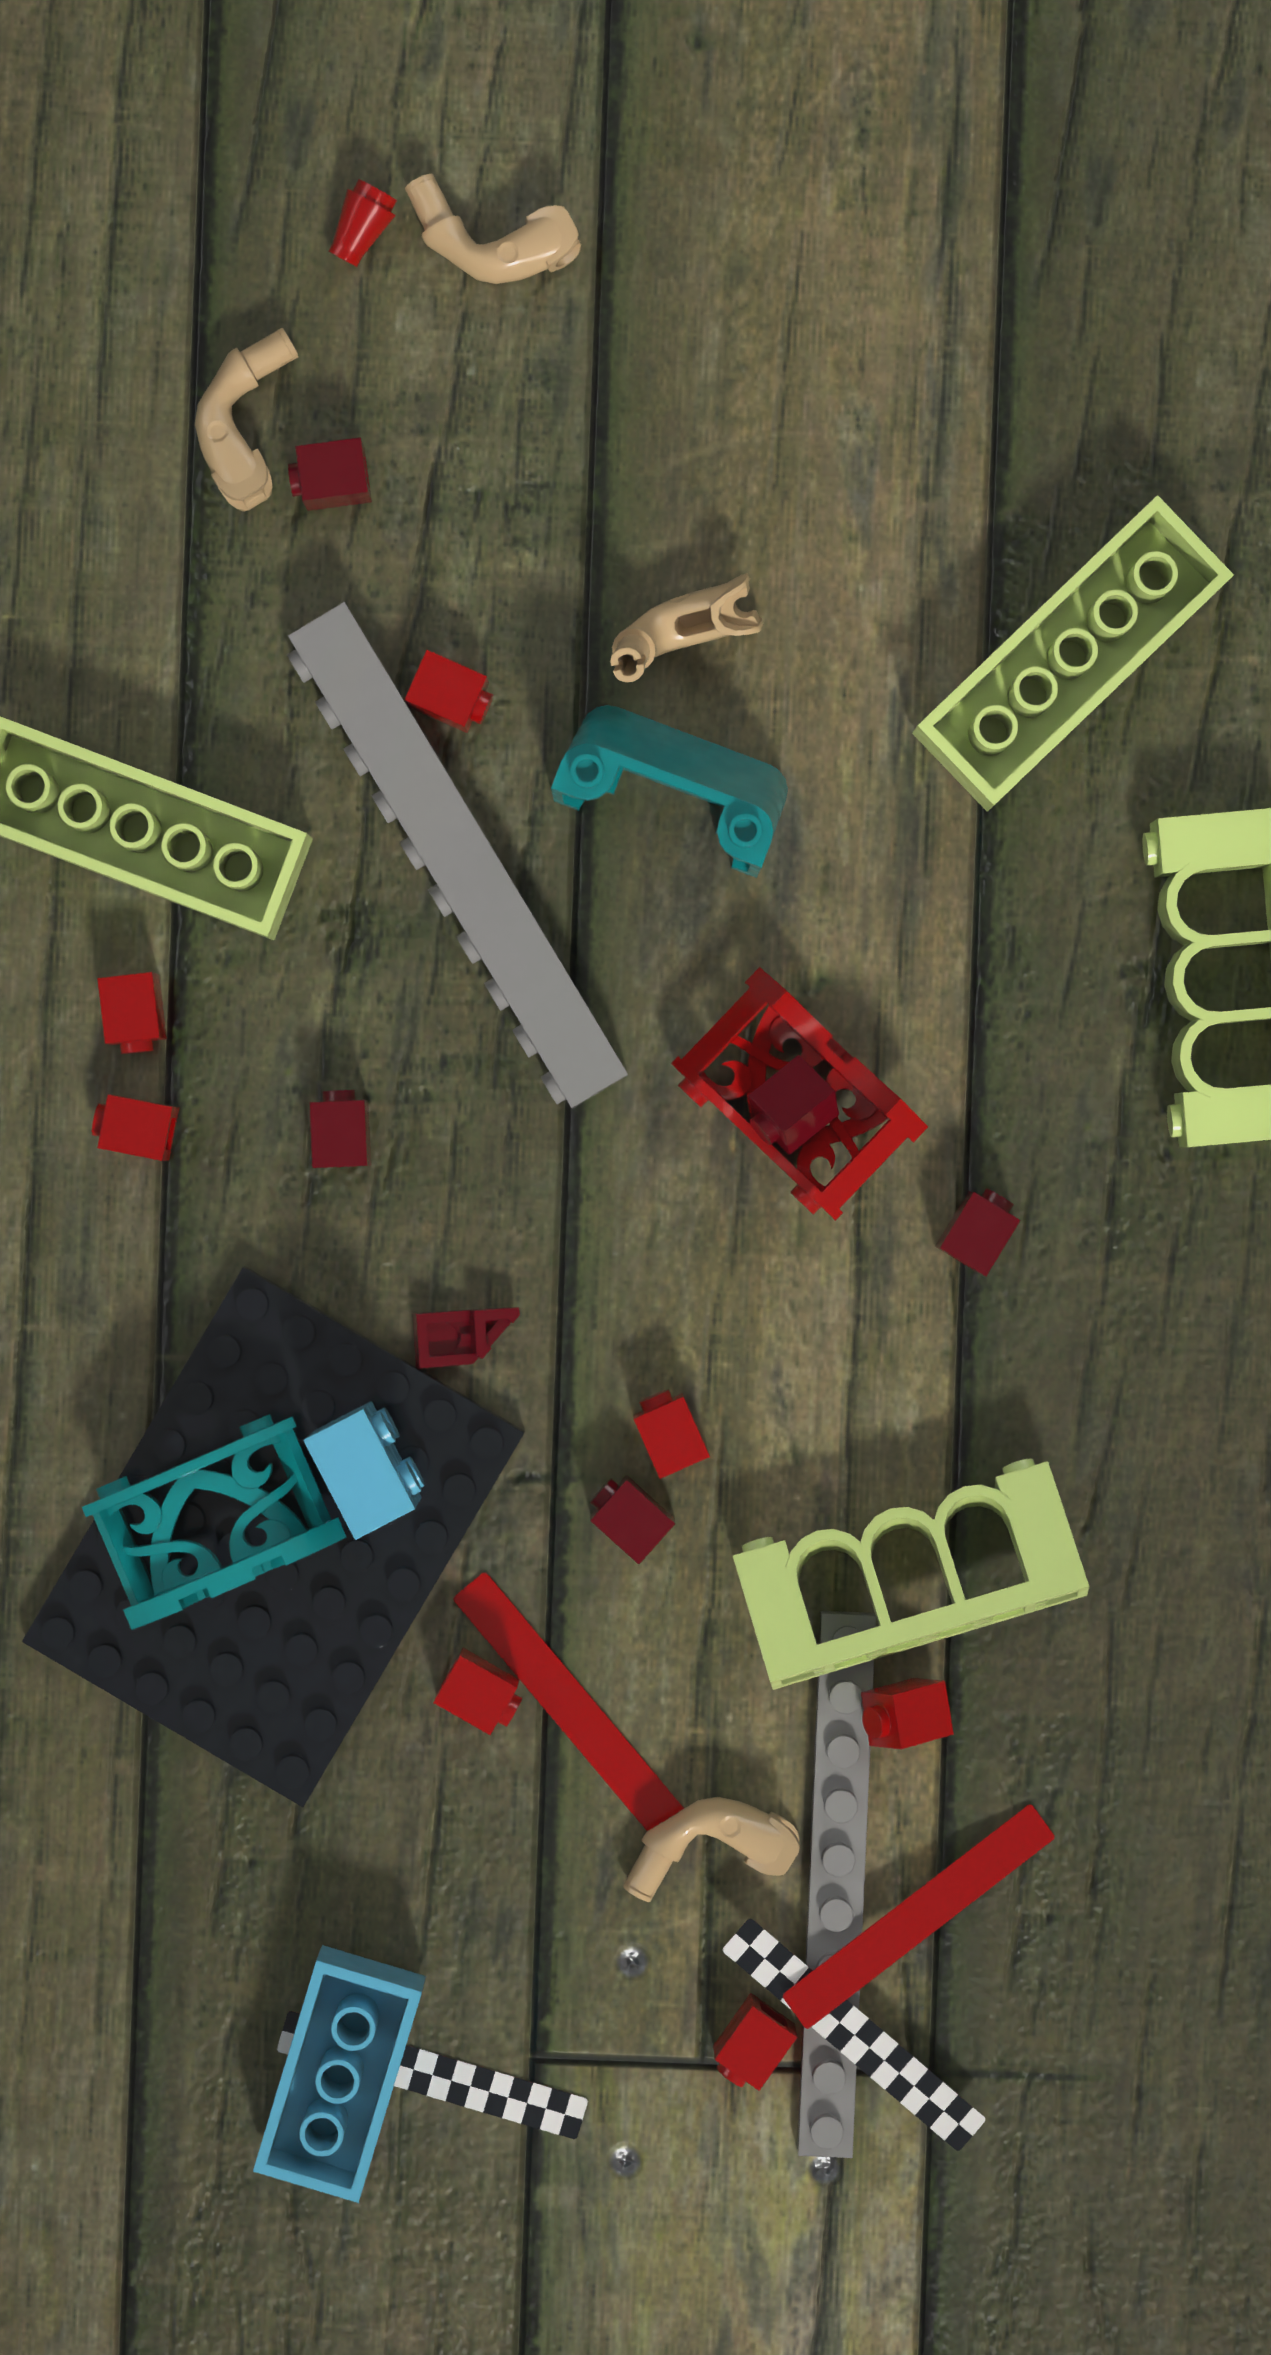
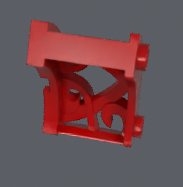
(790, 1020)

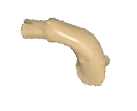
(542, 244)
(234, 466)
(683, 623)
(764, 1839)

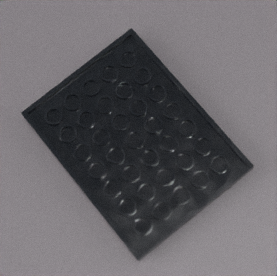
(292, 1656)

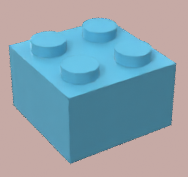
(365, 1468)

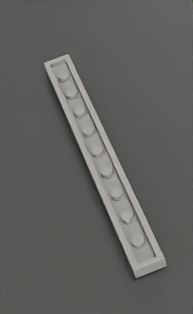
(835, 1881)

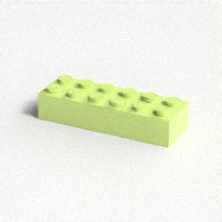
(1072, 653)
(147, 830)

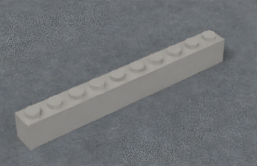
(457, 856)

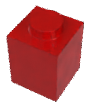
(449, 692)
(132, 1011)
(135, 1127)
(670, 1433)
(479, 1692)
(906, 1713)
(753, 2043)

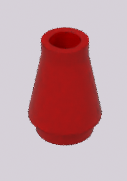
(361, 221)

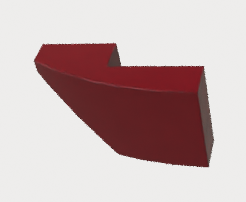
(458, 1335)

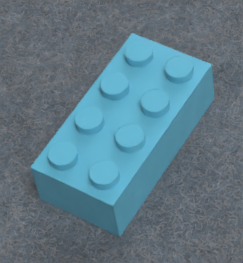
(339, 2073)

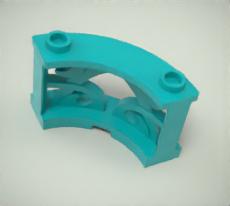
(286, 1541)

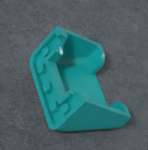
(622, 740)

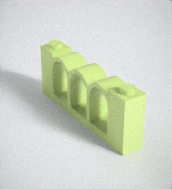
(1182, 849)
(1040, 1535)

